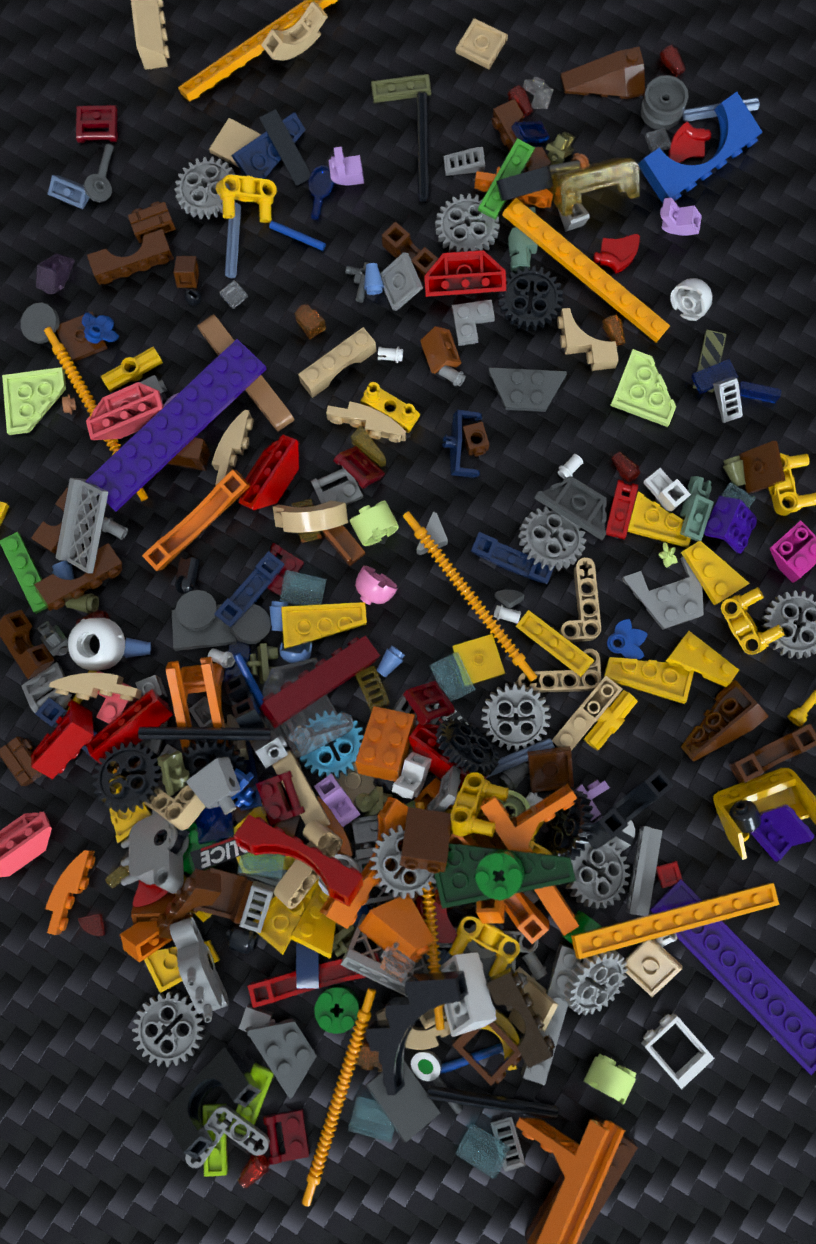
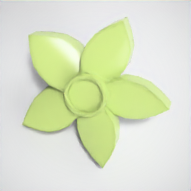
(667, 555)

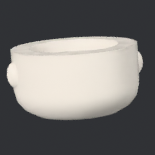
(111, 644)

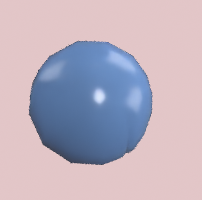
(296, 653)

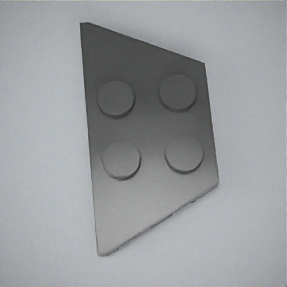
(526, 388)
(577, 504)
(284, 1052)

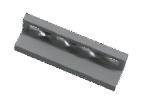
(643, 871)

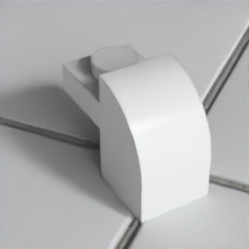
(667, 493)
(412, 776)

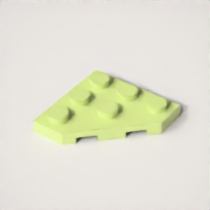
(644, 391)
(30, 397)

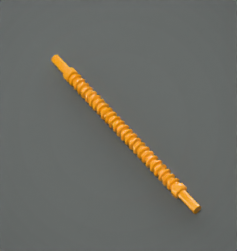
(59, 350)
(518, 658)
(433, 953)
(314, 1177)

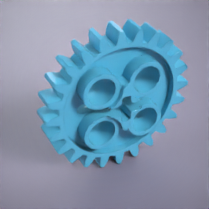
(335, 767)

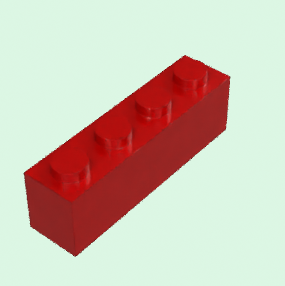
(146, 712)

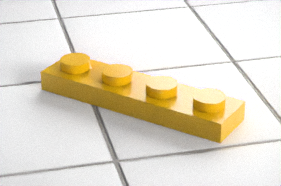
(555, 643)

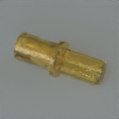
(116, 876)

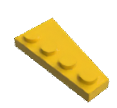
(314, 622)
(651, 677)
(282, 921)

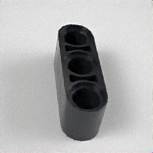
(525, 183)

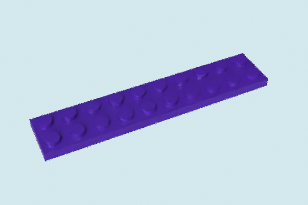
(177, 424)
(747, 980)

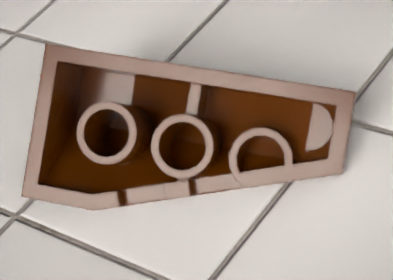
(614, 74)
(728, 719)

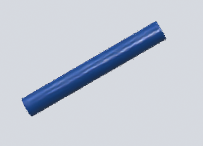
(297, 235)
(249, 678)
(479, 1055)

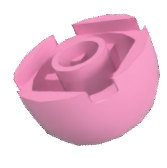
(374, 587)

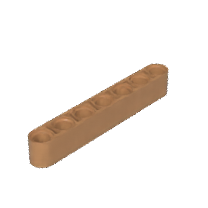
(259, 390)

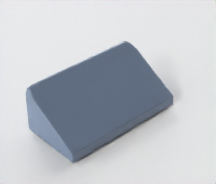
(68, 191)

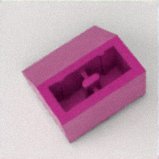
(795, 552)

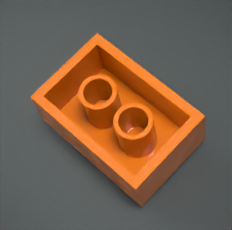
(385, 744)

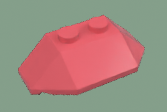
(124, 412)
(23, 841)

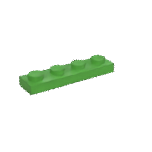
(513, 165)
(24, 569)

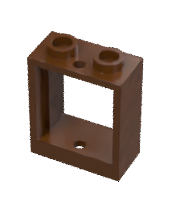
(193, 455)
(499, 1073)

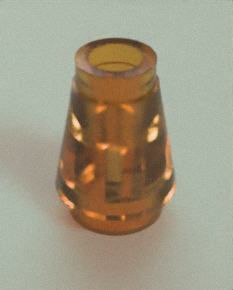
(614, 329)

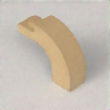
(298, 38)
(310, 518)
(419, 1036)

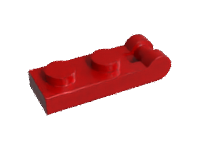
(621, 510)

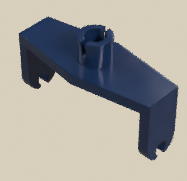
(455, 441)

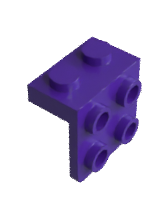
(731, 522)
(780, 831)

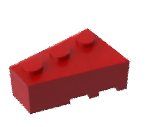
(64, 742)

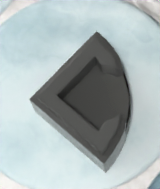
(509, 597)

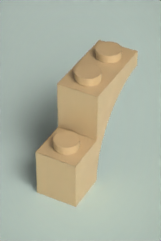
(573, 340)

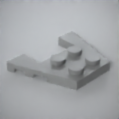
(670, 603)

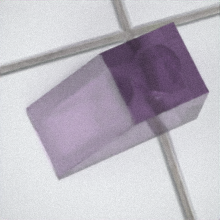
(53, 273)

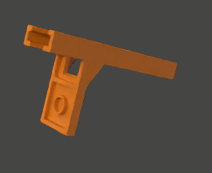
(196, 679)
(519, 837)
(583, 1169)

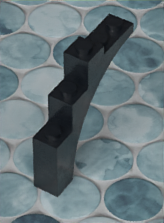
(391, 1035)

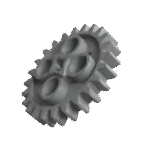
(203, 189)
(471, 241)
(551, 539)
(778, 616)
(515, 697)
(389, 849)
(587, 888)
(587, 994)
(155, 1015)

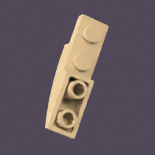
(375, 422)
(232, 443)
(88, 685)
(587, 713)

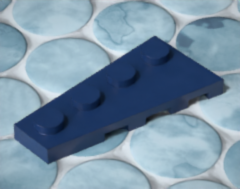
(260, 155)

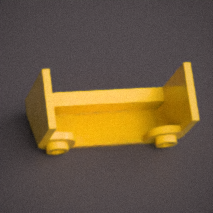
(767, 792)

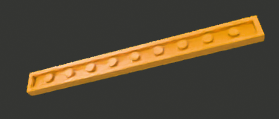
(243, 53)
(585, 270)
(674, 920)

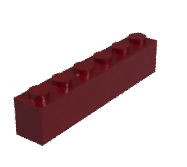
(318, 682)

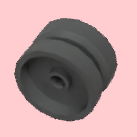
(664, 102)

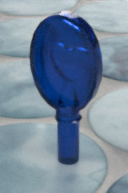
(320, 187)

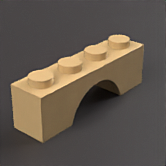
(352, 350)

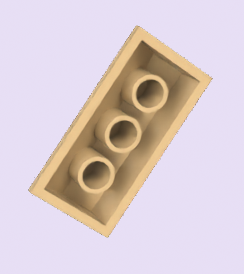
(150, 33)

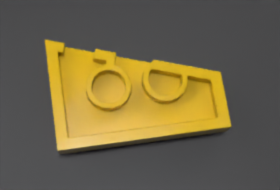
(655, 522)
(713, 573)
(701, 658)
(125, 821)
(315, 928)
(164, 966)

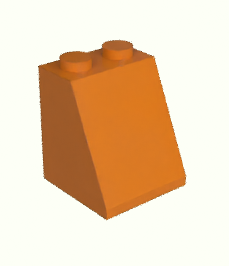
(399, 923)

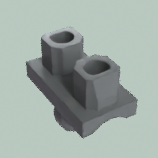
(53, 639)

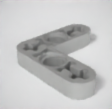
(220, 1128)

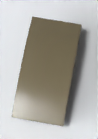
(238, 744)

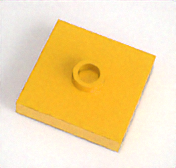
(480, 658)

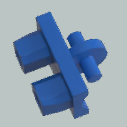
(244, 797)

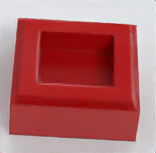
(668, 874)

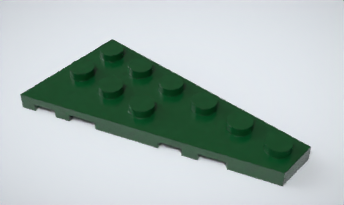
(458, 882)

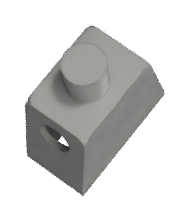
(216, 785)

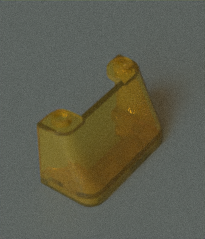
(573, 182)

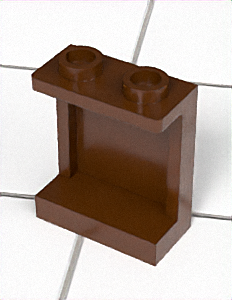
(426, 840)
(233, 896)

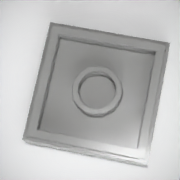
(400, 281)

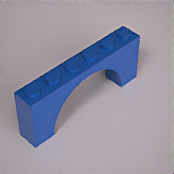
(736, 131)

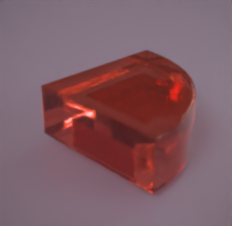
(92, 924)

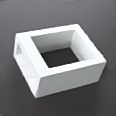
(693, 1066)

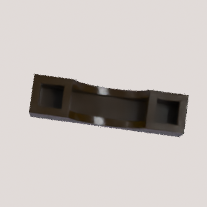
(507, 990)

